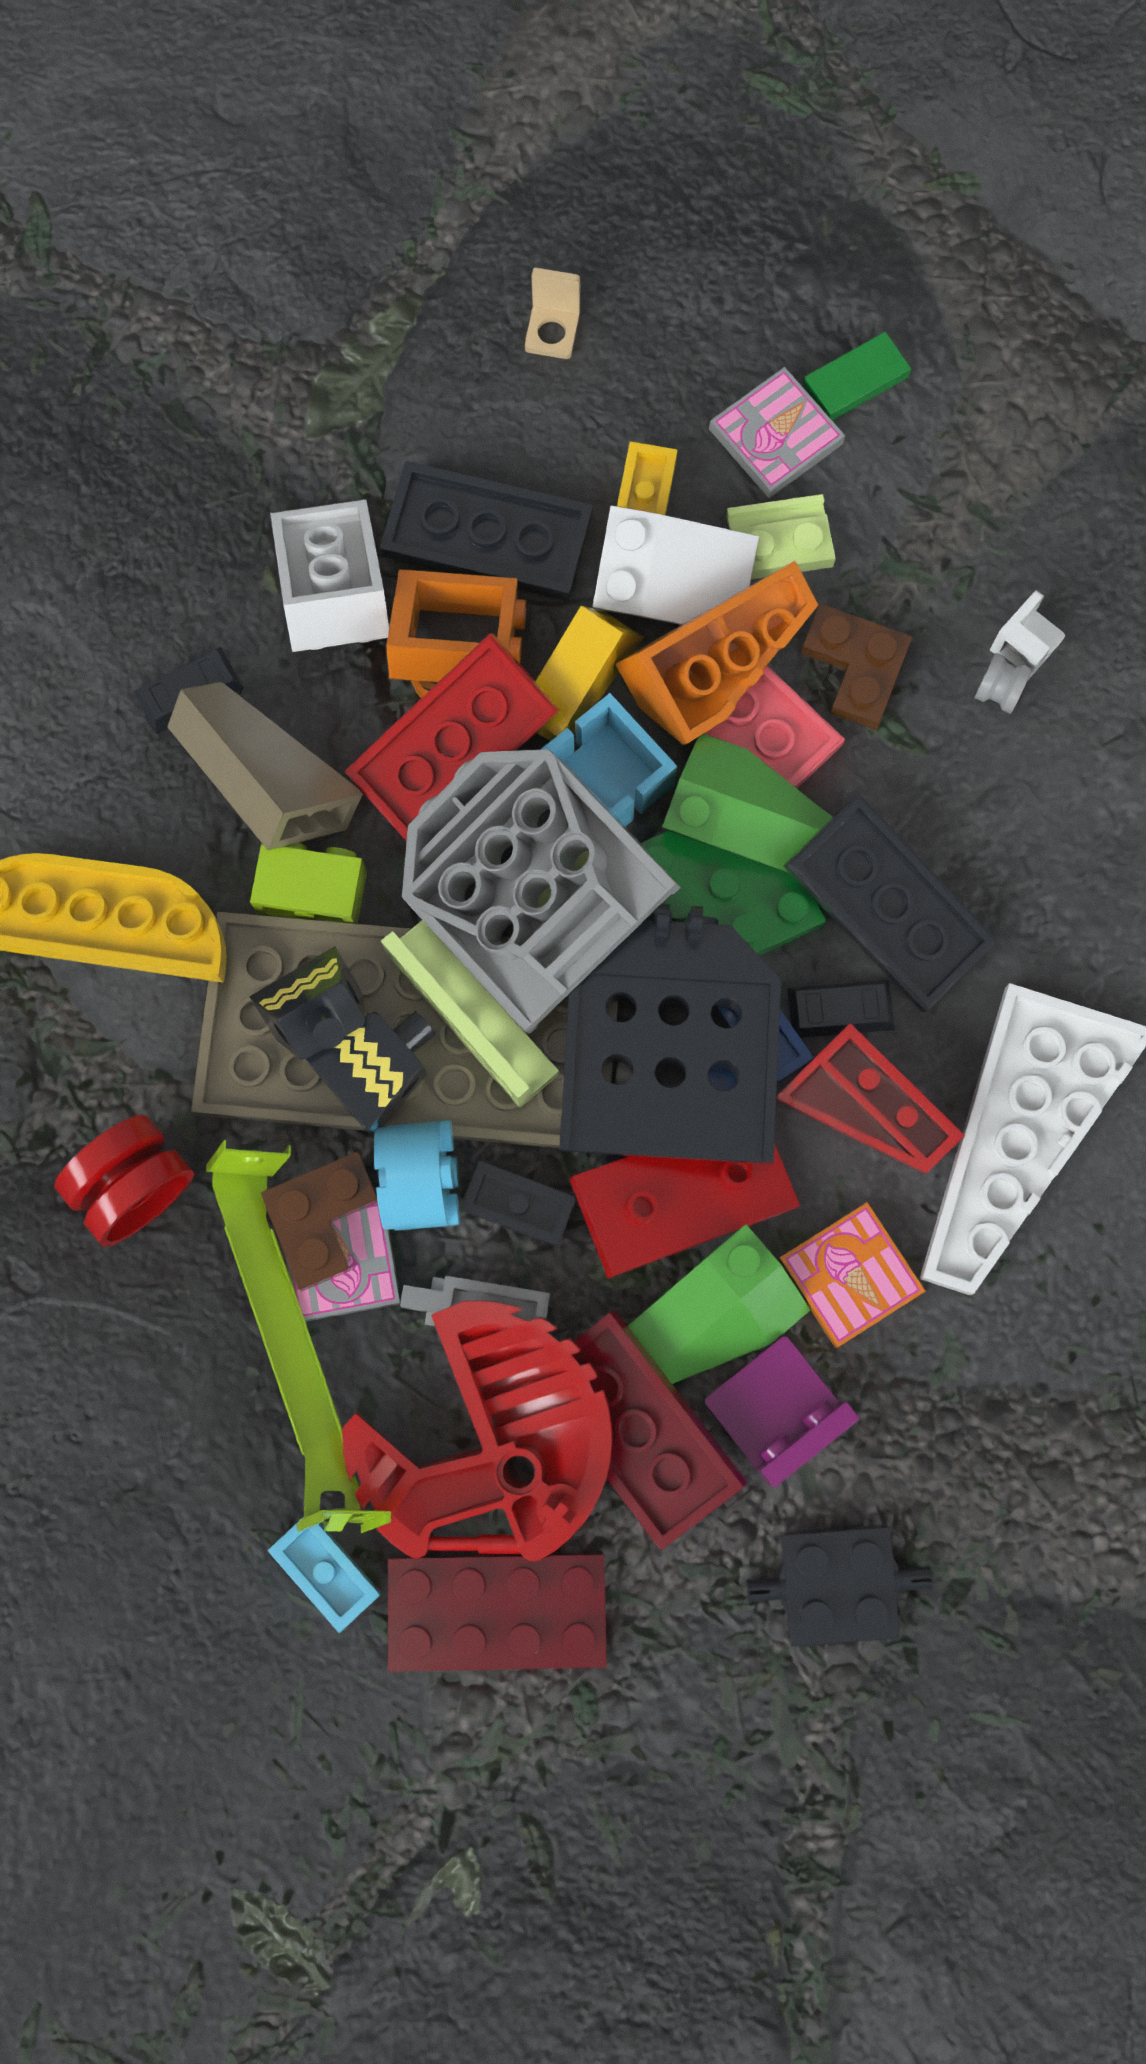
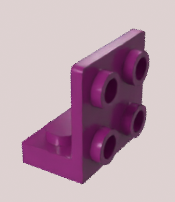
(779, 1412)

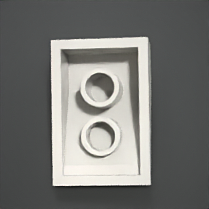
(669, 566)
(329, 575)

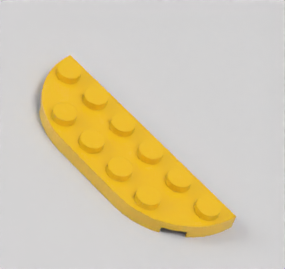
(108, 916)

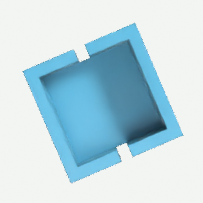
(616, 759)

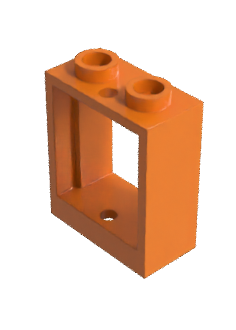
(453, 593)

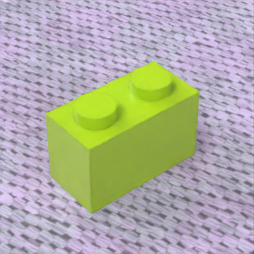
(309, 884)

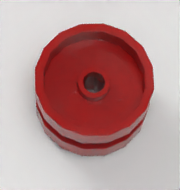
(123, 1180)

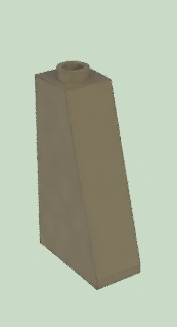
(261, 769)

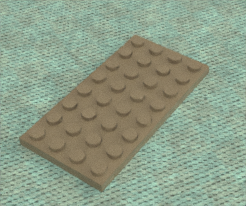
(256, 1078)

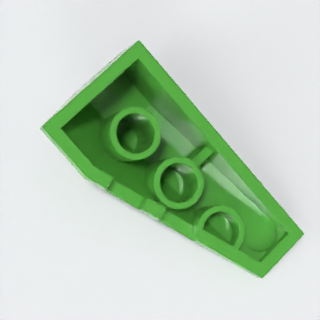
(741, 805)
(720, 1309)

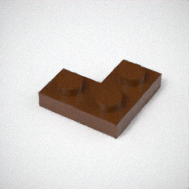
(869, 655)
(304, 1214)

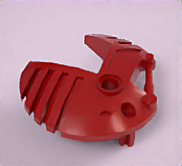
(524, 1402)

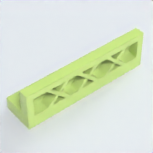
(471, 1013)

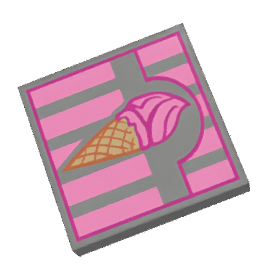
(776, 432)
(372, 1275)

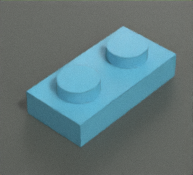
(325, 1574)

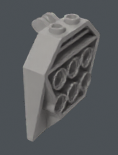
(589, 911)

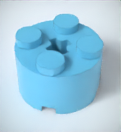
(416, 1175)

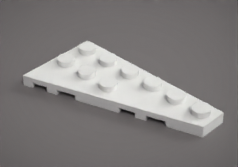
(1032, 1106)

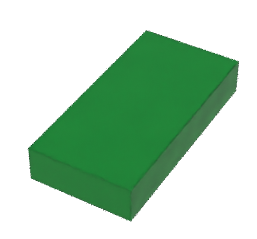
(857, 376)

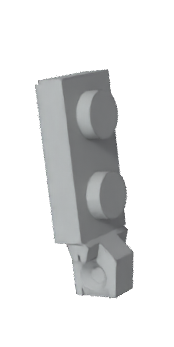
(455, 1290)

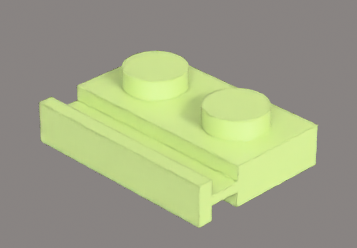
(787, 533)

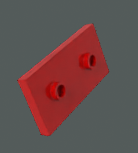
(473, 709)
(662, 1206)

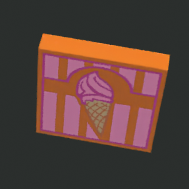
(851, 1275)

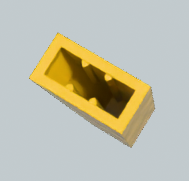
(584, 666)

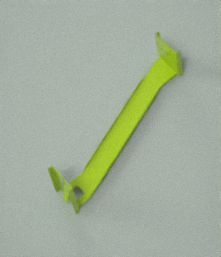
(238, 1185)

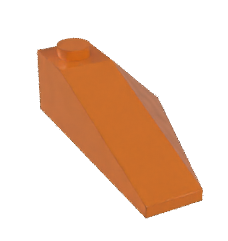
(707, 664)

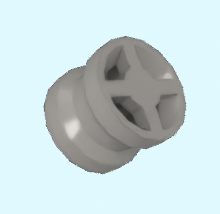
(1003, 683)

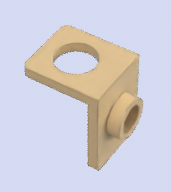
(554, 300)

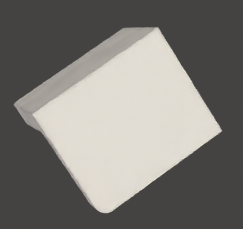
(1028, 636)

